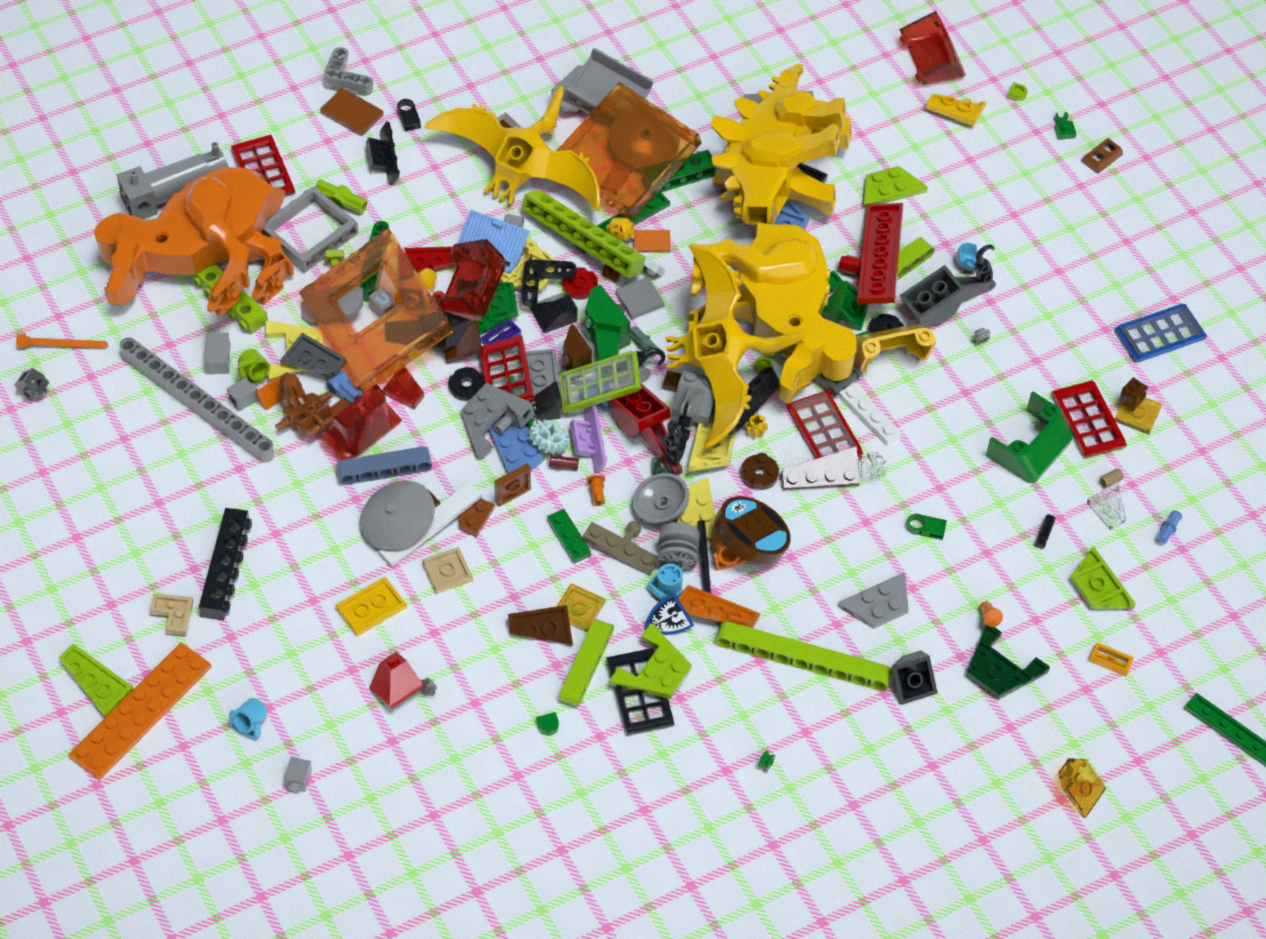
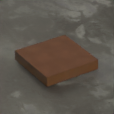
(468, 345)

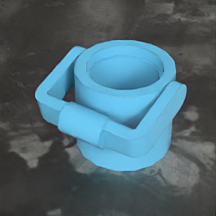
(668, 581)
(248, 717)

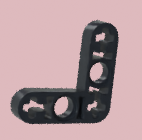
(540, 272)

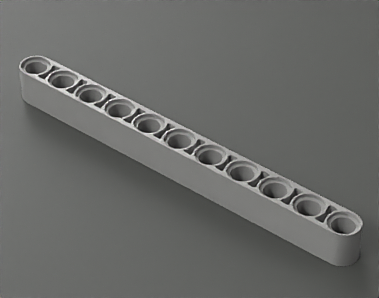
(186, 392)

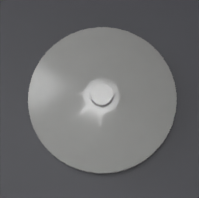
(397, 515)

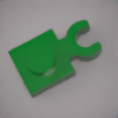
(1064, 128)

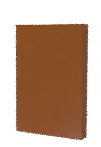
(352, 111)

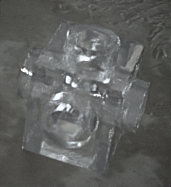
(872, 466)

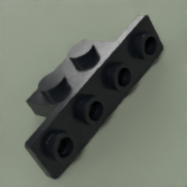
(382, 153)

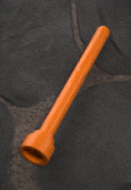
(25, 341)

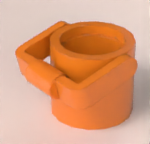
(725, 556)

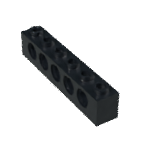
(218, 607)

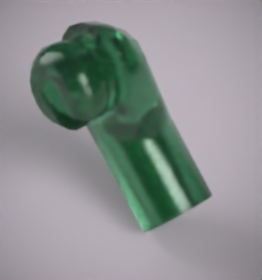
(656, 466)

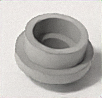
(981, 335)

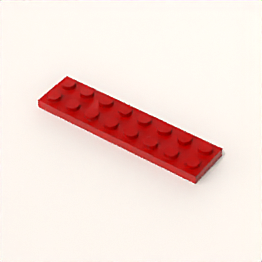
(880, 253)

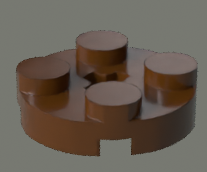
(759, 462)

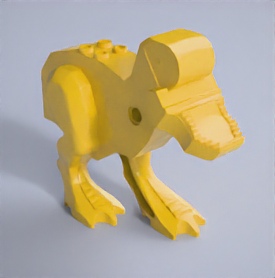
(783, 295)

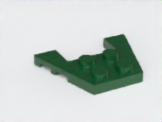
(998, 673)

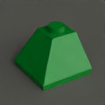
(845, 306)

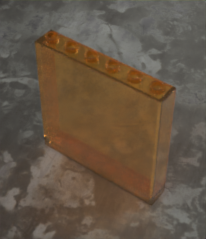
(631, 148)

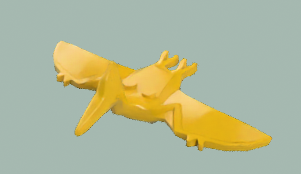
(521, 150)
(720, 343)

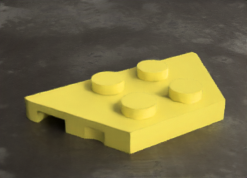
(712, 457)
(700, 508)

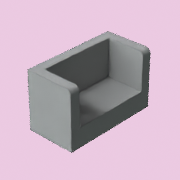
(217, 353)

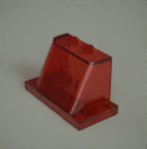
(360, 425)

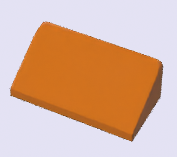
(652, 240)
(269, 394)

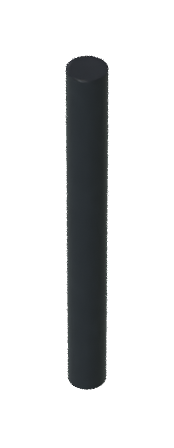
(704, 557)

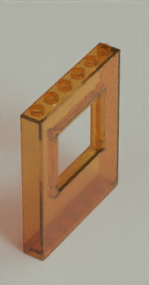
(395, 336)

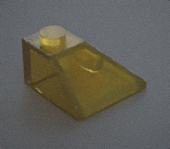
(1081, 784)

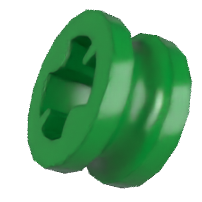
(766, 760)

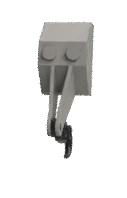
(692, 403)

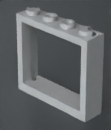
(331, 242)

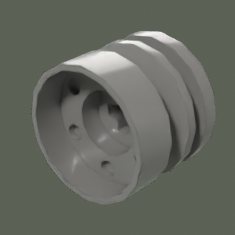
(679, 545)

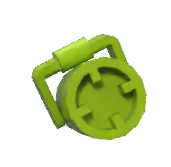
(253, 365)

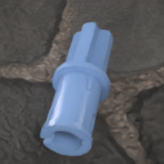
(1169, 526)

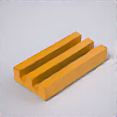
(1110, 661)

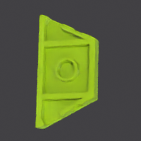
(890, 186)
(1099, 584)

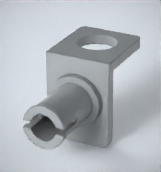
(510, 418)

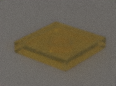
(1142, 418)
(582, 606)

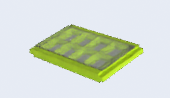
(600, 381)

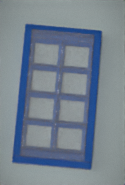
(1160, 332)

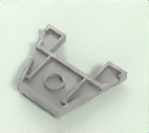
(485, 410)

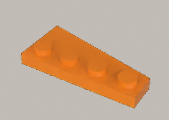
(712, 607)

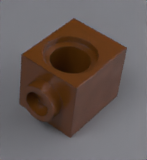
(1133, 394)

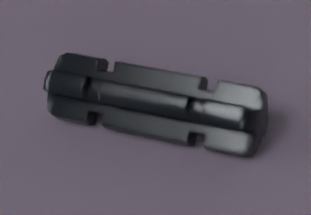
(1045, 531)

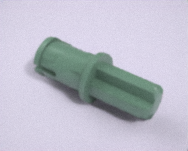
(642, 339)

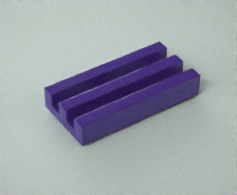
(509, 333)

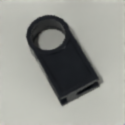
(408, 117)

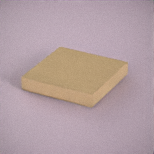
(447, 570)

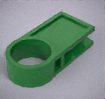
(931, 527)

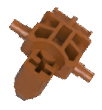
(303, 410)

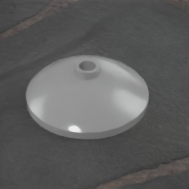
(659, 491)

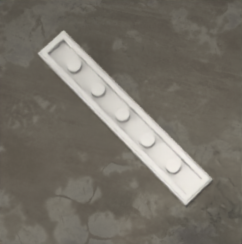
(444, 514)

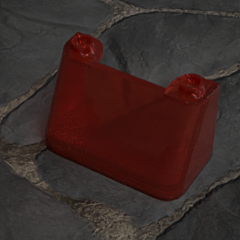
(932, 50)
(474, 279)

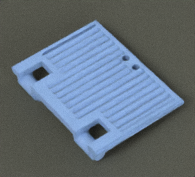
(507, 239)

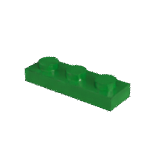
(569, 536)

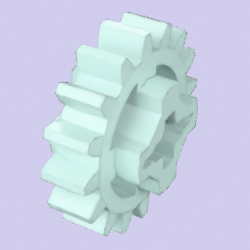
(548, 436)

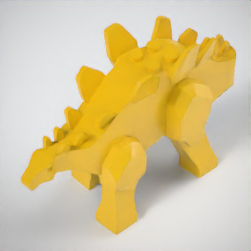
(770, 144)

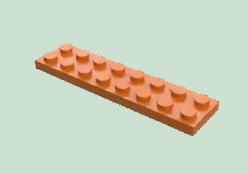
(139, 711)

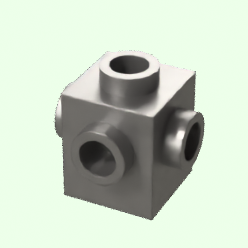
(32, 384)

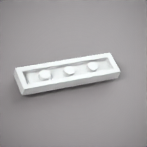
(870, 414)

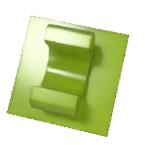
(335, 256)

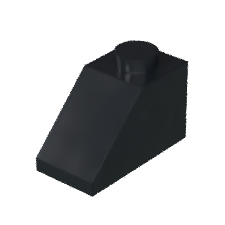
(548, 403)

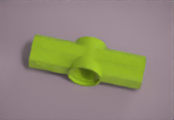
(342, 196)

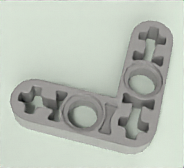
(332, 74)

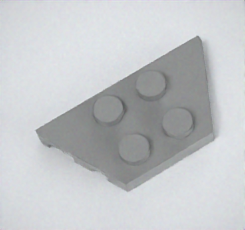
(880, 602)

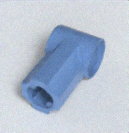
(343, 387)

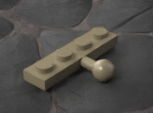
(622, 547)

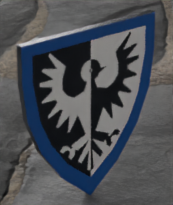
(669, 616)

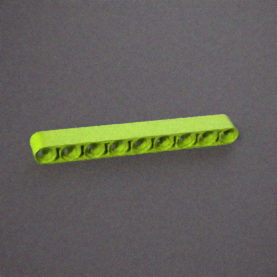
(804, 656)

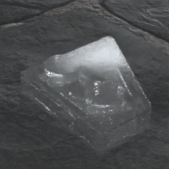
(1109, 506)

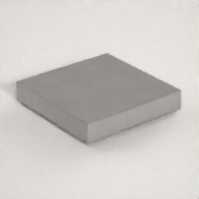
(640, 297)

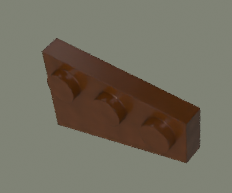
(544, 624)

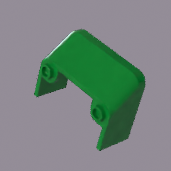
(1033, 460)

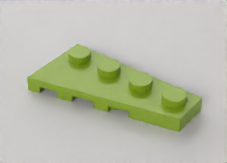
(95, 679)

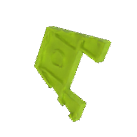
(662, 672)

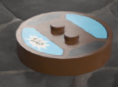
(752, 530)

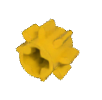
(756, 426)

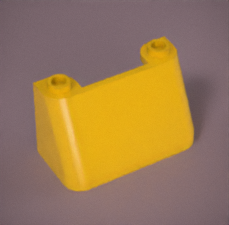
(915, 338)

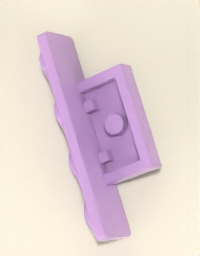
(588, 438)

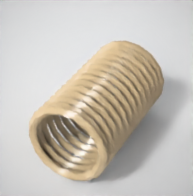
(1117, 476)

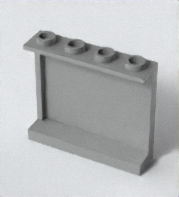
(599, 77)

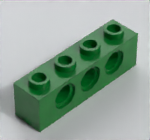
(695, 169)

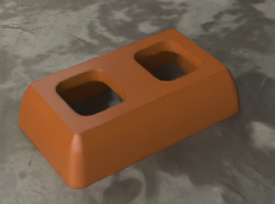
(1109, 157)

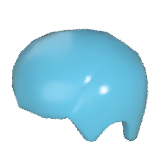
(967, 256)

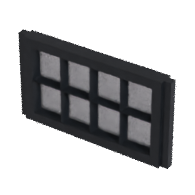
(638, 709)

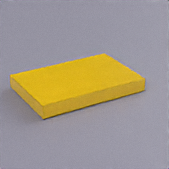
(371, 606)

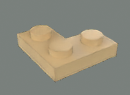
(178, 610)

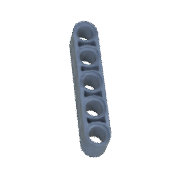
(384, 465)

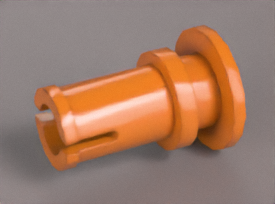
(597, 486)
(991, 615)

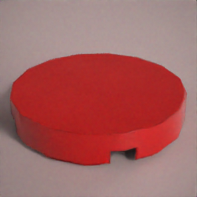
(581, 285)

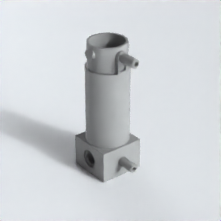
(144, 191)

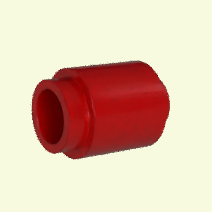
(850, 265)

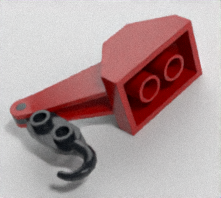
(644, 415)

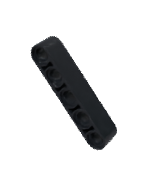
(760, 390)

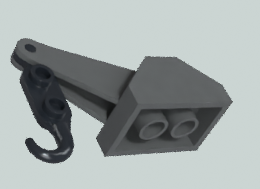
(942, 293)

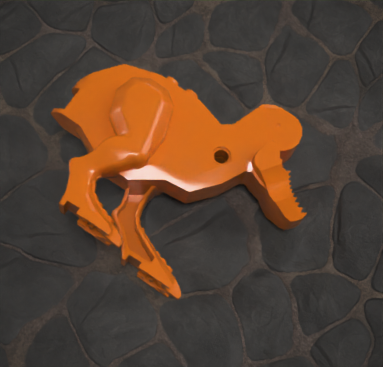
(202, 225)

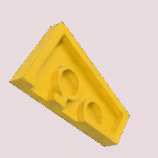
(962, 111)

